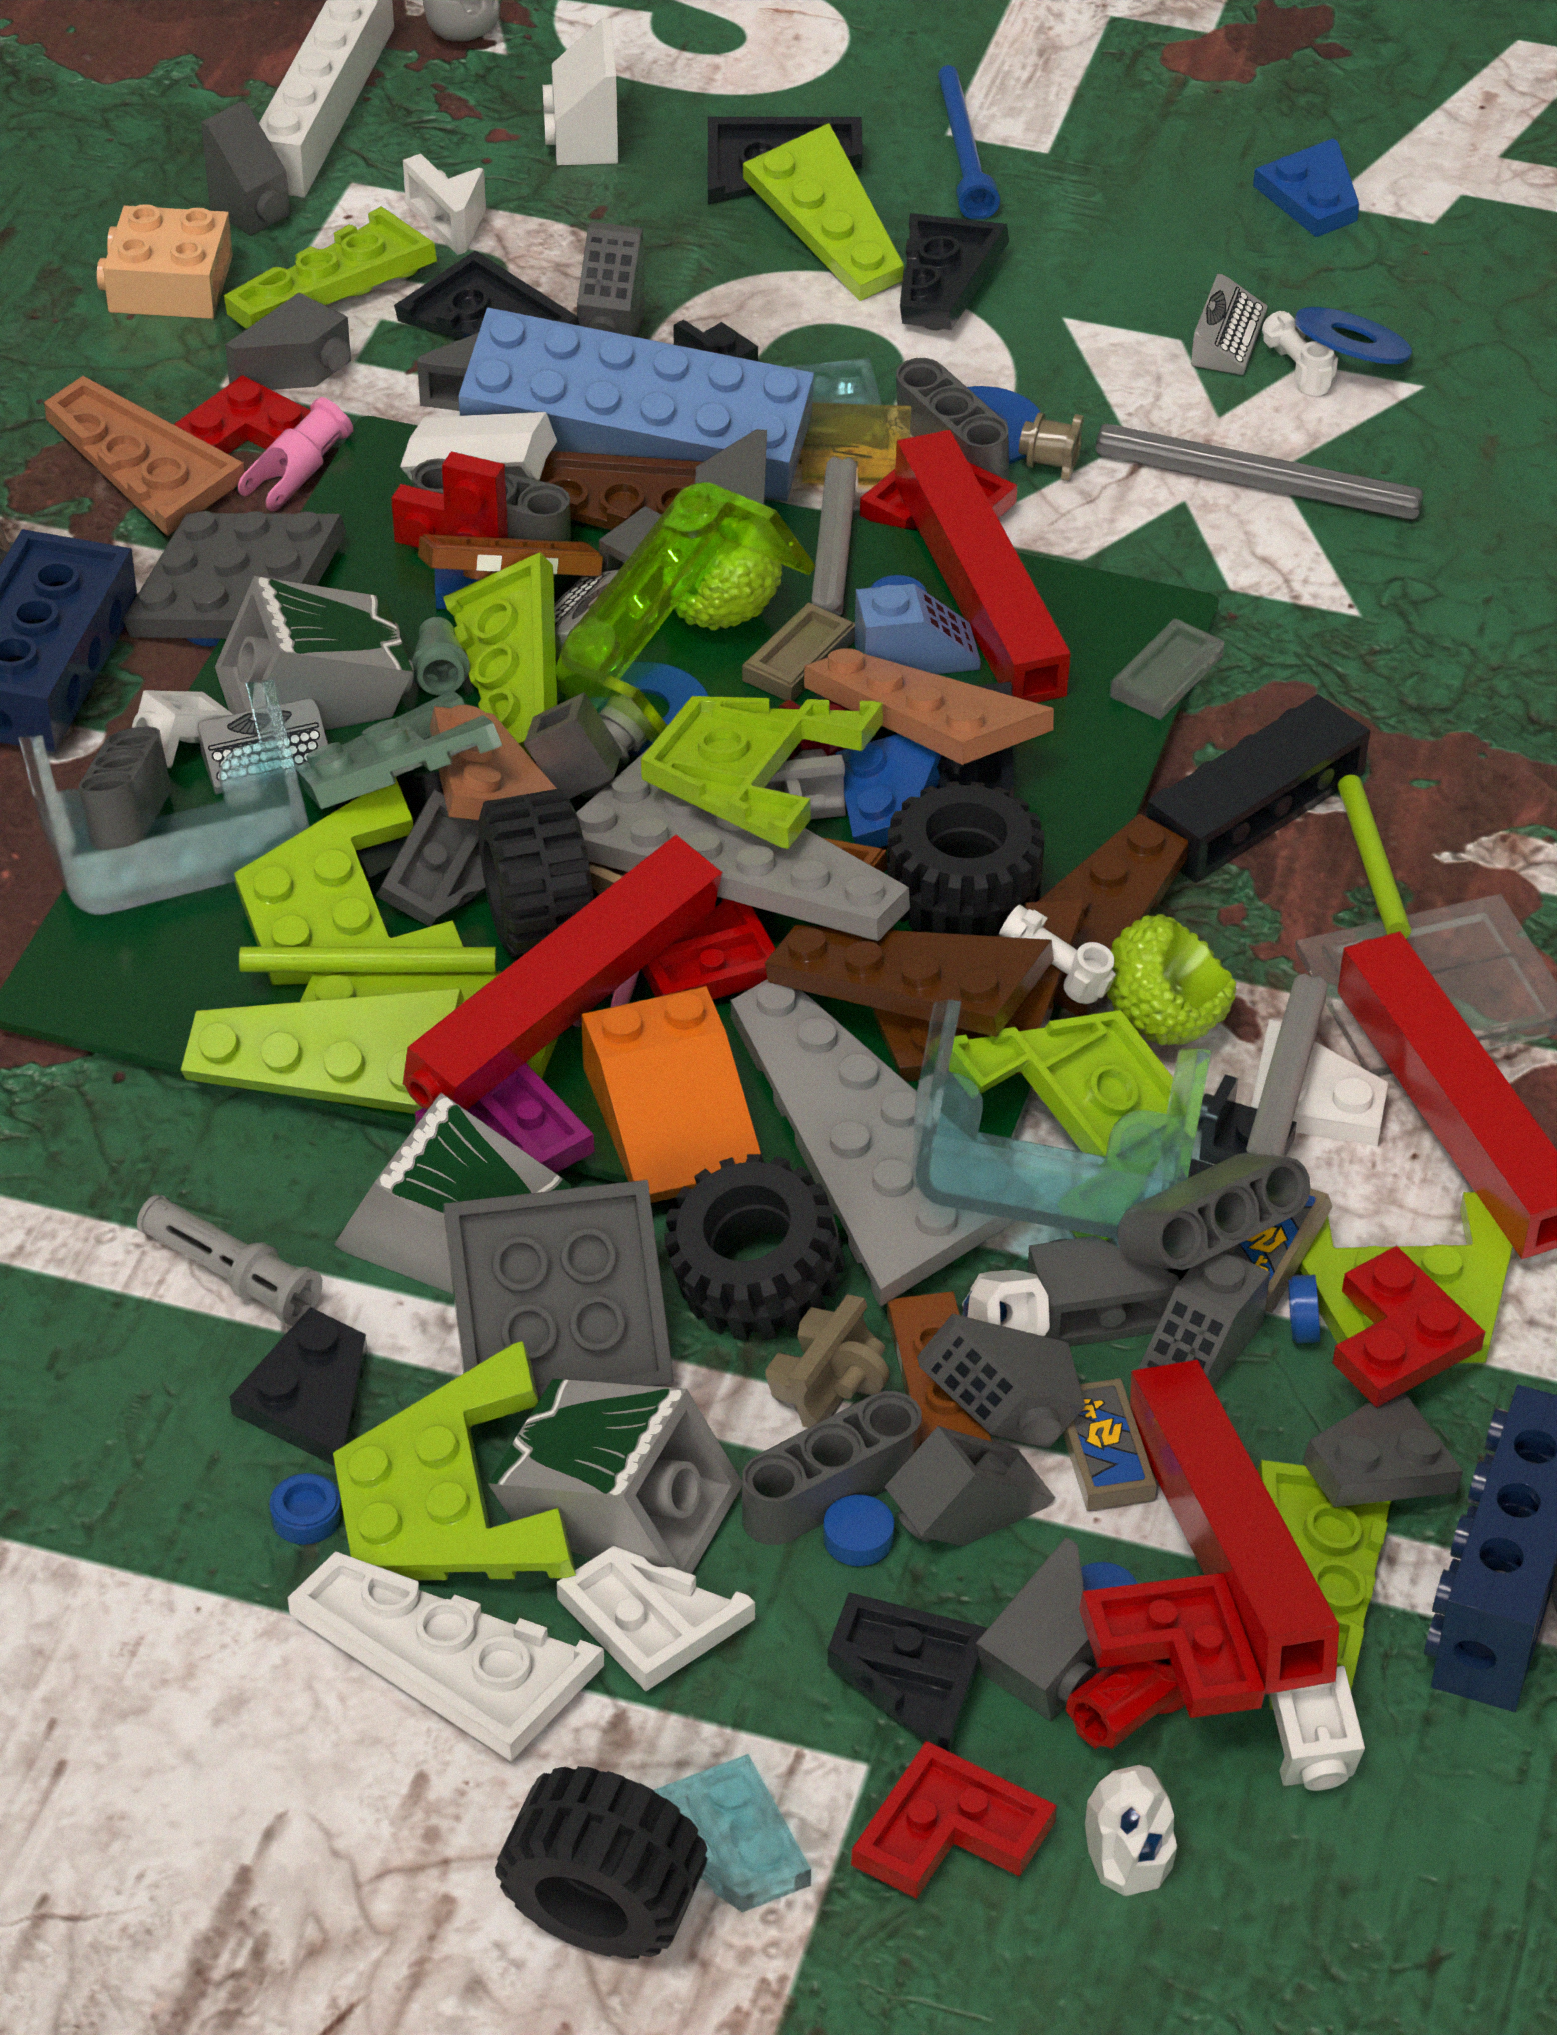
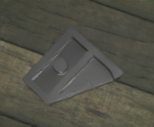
(436, 865)
(1381, 1456)

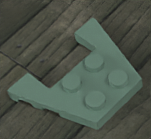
(390, 749)

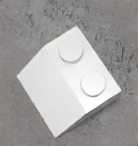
(583, 100)

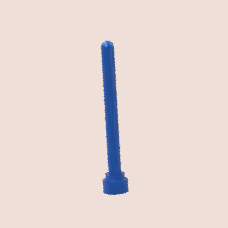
(977, 191)

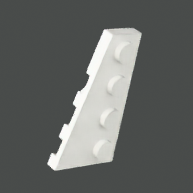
(463, 1664)

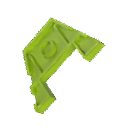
(729, 749)
(317, 891)
(1080, 1066)
(1466, 1273)
(417, 1488)

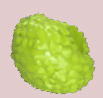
(730, 588)
(1169, 981)

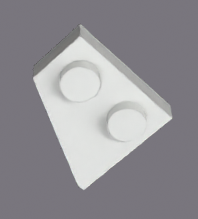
(1335, 1097)
(650, 1614)

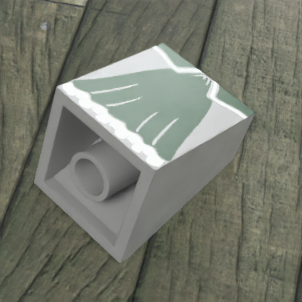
(318, 647)
(440, 1162)
(623, 1470)

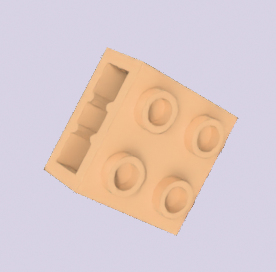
(166, 261)

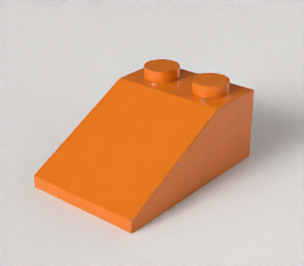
(667, 1089)

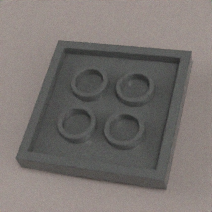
(213, 561)
(567, 1278)

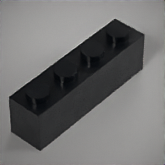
(1261, 784)

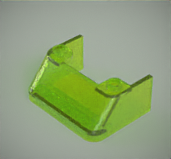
(653, 585)

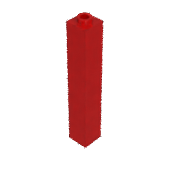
(981, 567)
(562, 977)
(1455, 1088)
(1234, 1525)

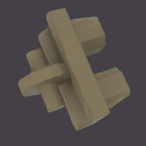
(836, 1363)

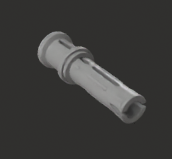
(251, 1269)

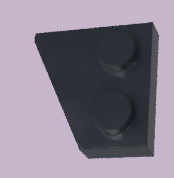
(307, 1385)
(908, 1663)

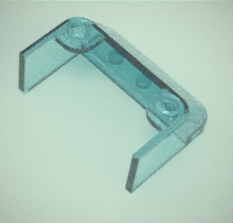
(183, 848)
(1039, 1181)

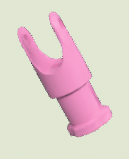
(297, 453)

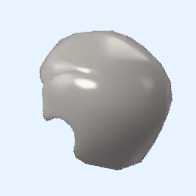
(461, 18)

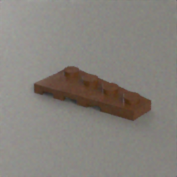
(615, 487)
(1119, 886)
(914, 970)

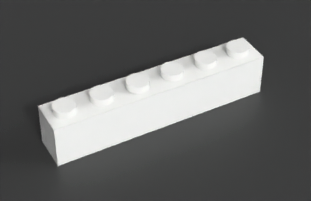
(325, 85)

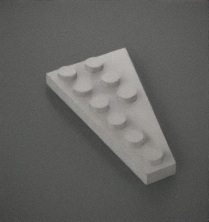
(803, 882)
(855, 1137)

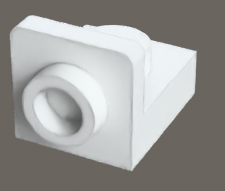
(176, 716)
(1318, 1734)

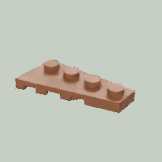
(142, 454)
(929, 708)

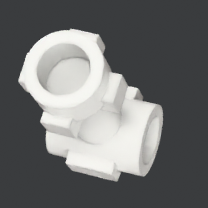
(1314, 361)
(1087, 968)

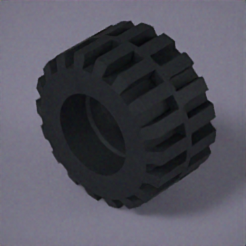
(965, 857)
(532, 866)
(744, 1203)
(602, 1862)

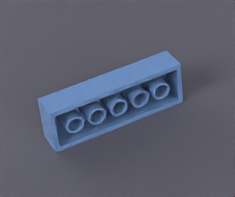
(637, 393)

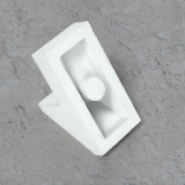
(446, 205)

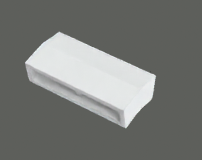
(513, 439)

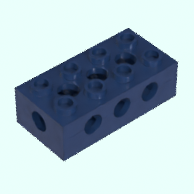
(57, 627)
(1490, 1615)

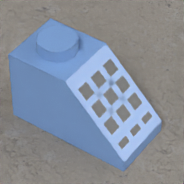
(913, 630)

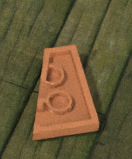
(487, 775)

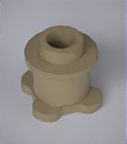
(1052, 443)

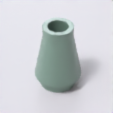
(439, 658)

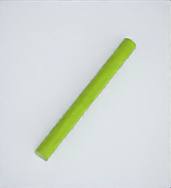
(1373, 856)
(368, 959)

